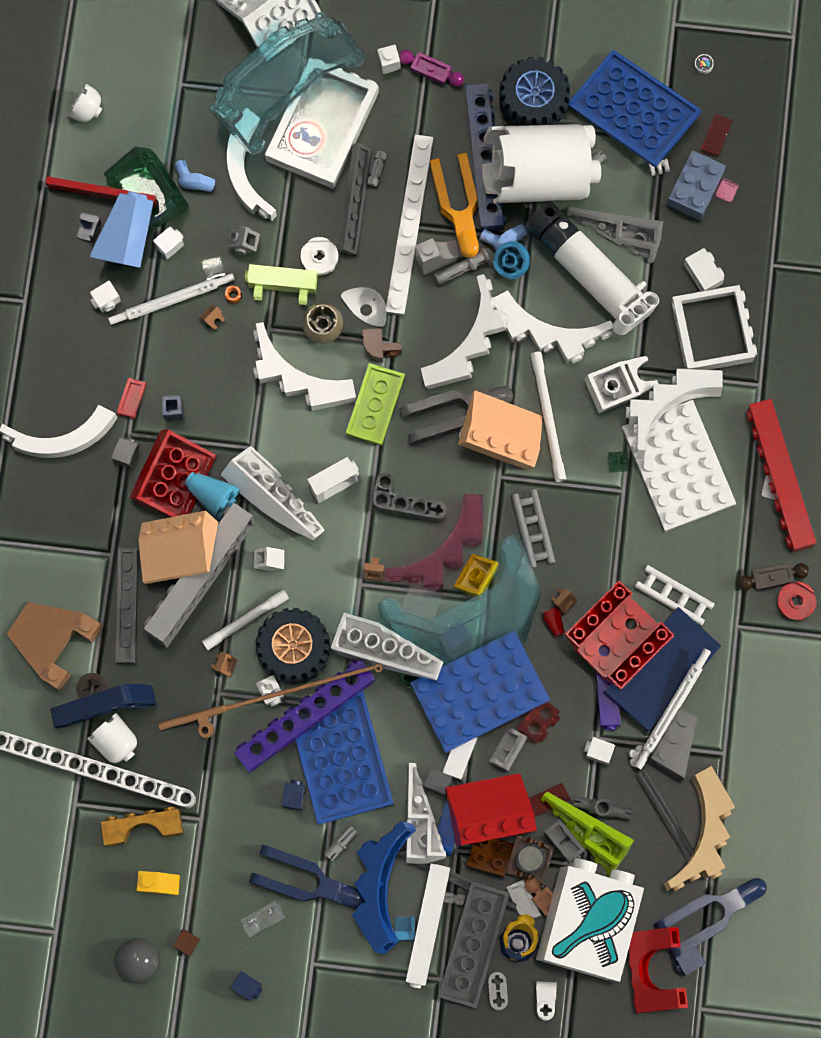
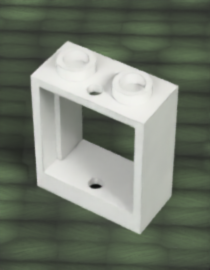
(333, 479)

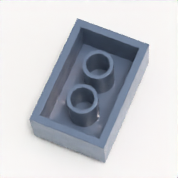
(696, 185)

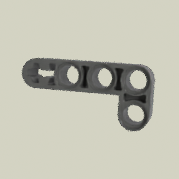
(411, 502)

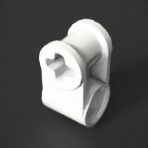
(546, 997)

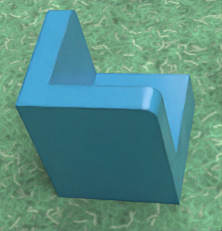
(405, 928)

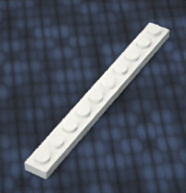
(409, 225)

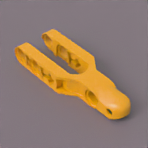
(463, 219)

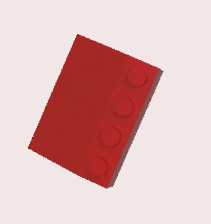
(165, 471)
(490, 809)

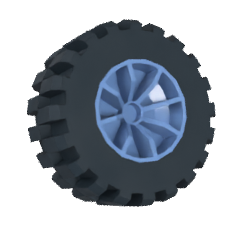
(534, 93)

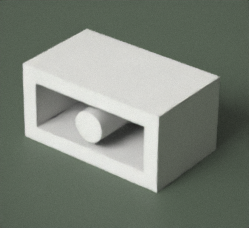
(704, 271)

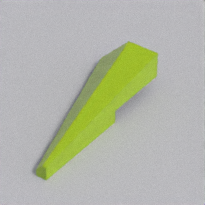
(601, 840)

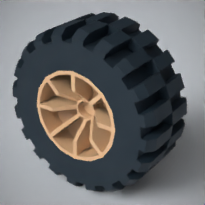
(292, 646)

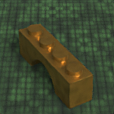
(116, 830)

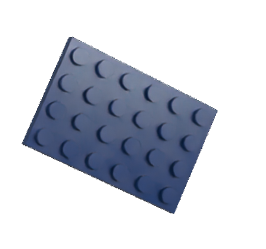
(634, 108)
(480, 692)
(343, 763)

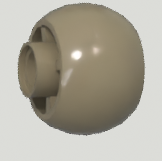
(325, 335)

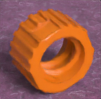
(230, 289)

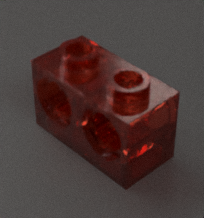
(535, 718)

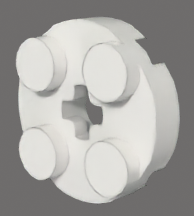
(326, 248)

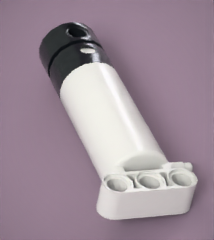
(592, 268)

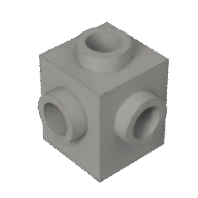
(243, 240)

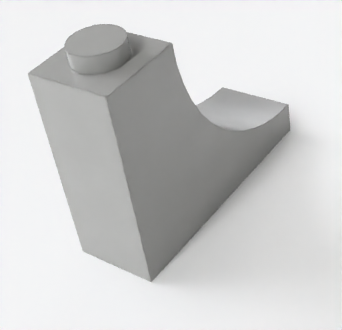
(436, 255)

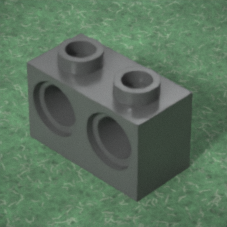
(564, 841)

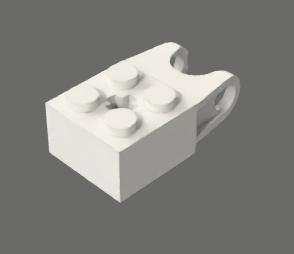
(624, 381)

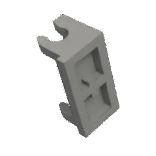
(508, 749)

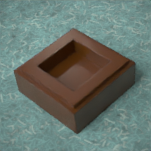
(186, 942)

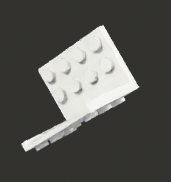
(265, 17)

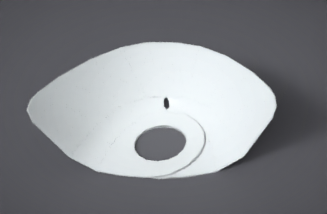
(357, 297)

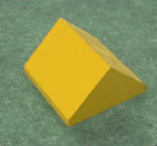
(476, 575)

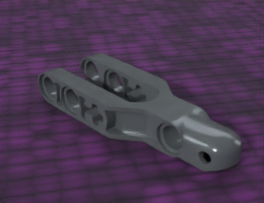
(445, 399)

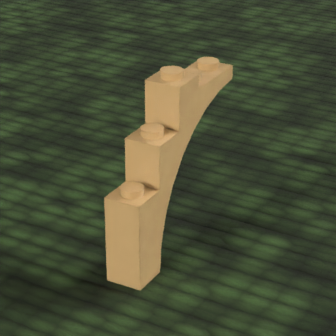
(714, 804)

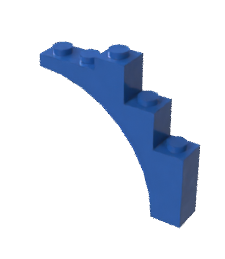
(373, 886)

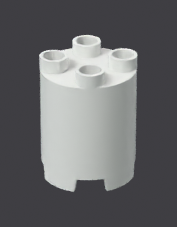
(540, 163)

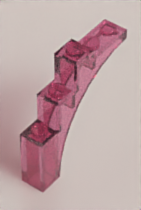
(430, 569)

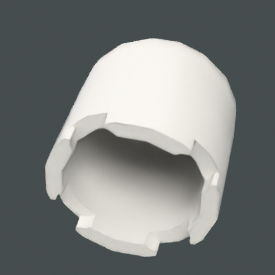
(114, 740)

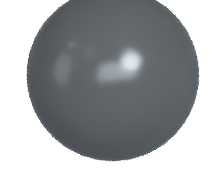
(136, 960)

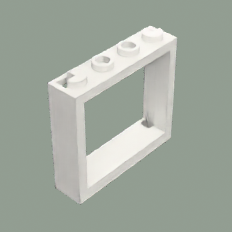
(683, 336)

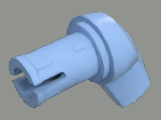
(193, 181)
(513, 234)

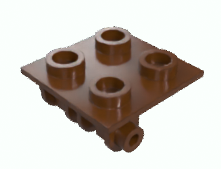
(491, 856)

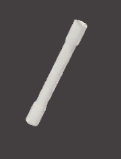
(219, 636)

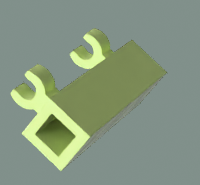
(281, 279)

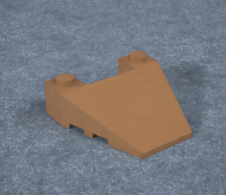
(43, 634)

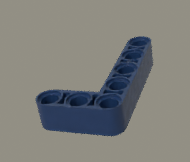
(102, 703)

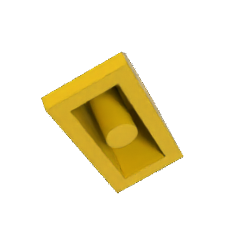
(158, 883)

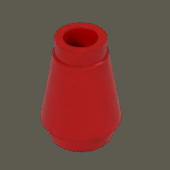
(554, 621)

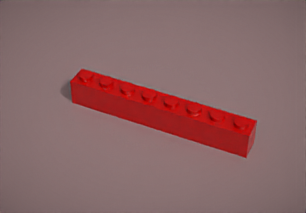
(781, 476)

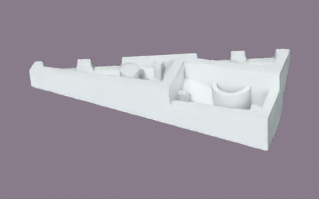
(425, 843)

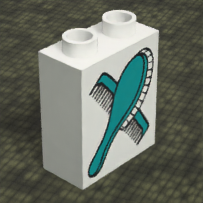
(590, 921)

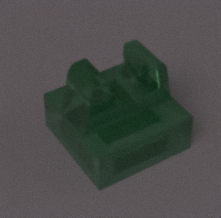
(618, 461)

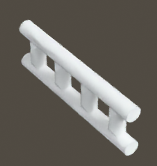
(669, 584)

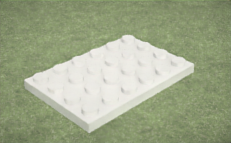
(681, 468)

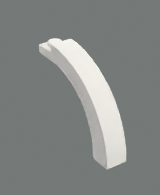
(240, 183)
(63, 445)

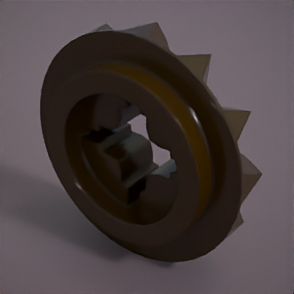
(83, 684)

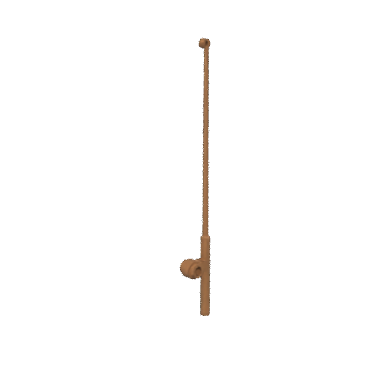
(203, 716)

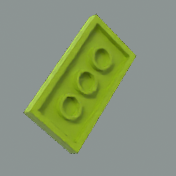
(375, 404)

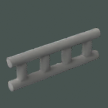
(539, 518)

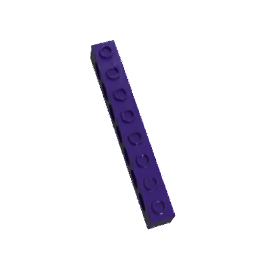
(301, 726)

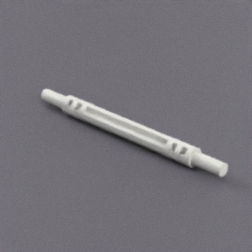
(172, 298)
(672, 709)

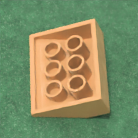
(502, 431)
(177, 546)

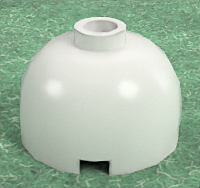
(86, 105)

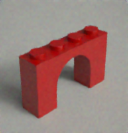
(641, 949)

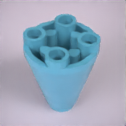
(212, 493)

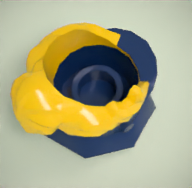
(519, 939)

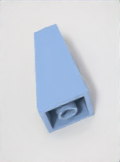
(125, 230)

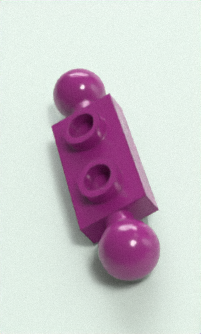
(431, 68)

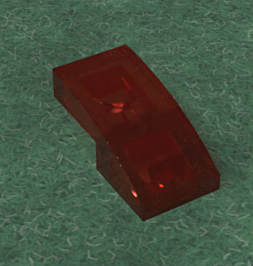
(717, 134)

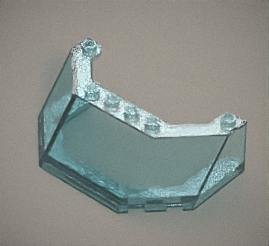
(280, 73)
(478, 620)

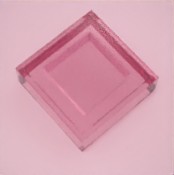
(727, 190)

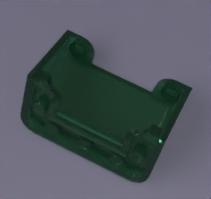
(144, 173)

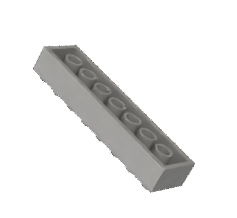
(189, 590)

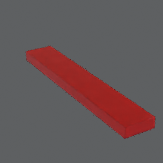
(91, 189)

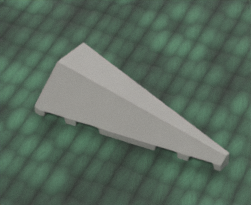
(635, 233)

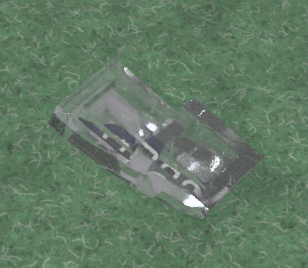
(263, 918)

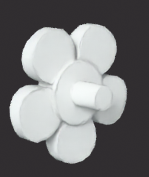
(635, 754)

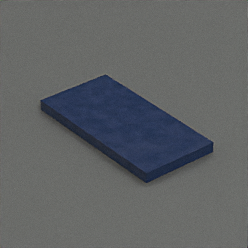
(657, 682)

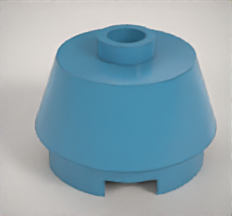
(511, 260)

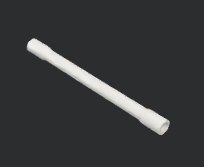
(558, 466)

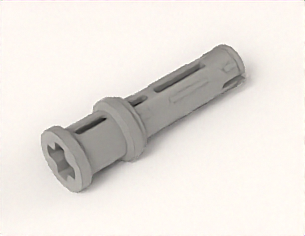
(463, 266)

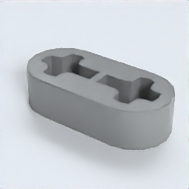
(503, 991)

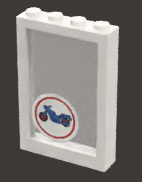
(323, 126)

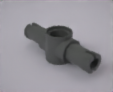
(613, 809)

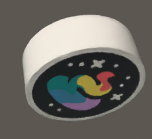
(704, 64)

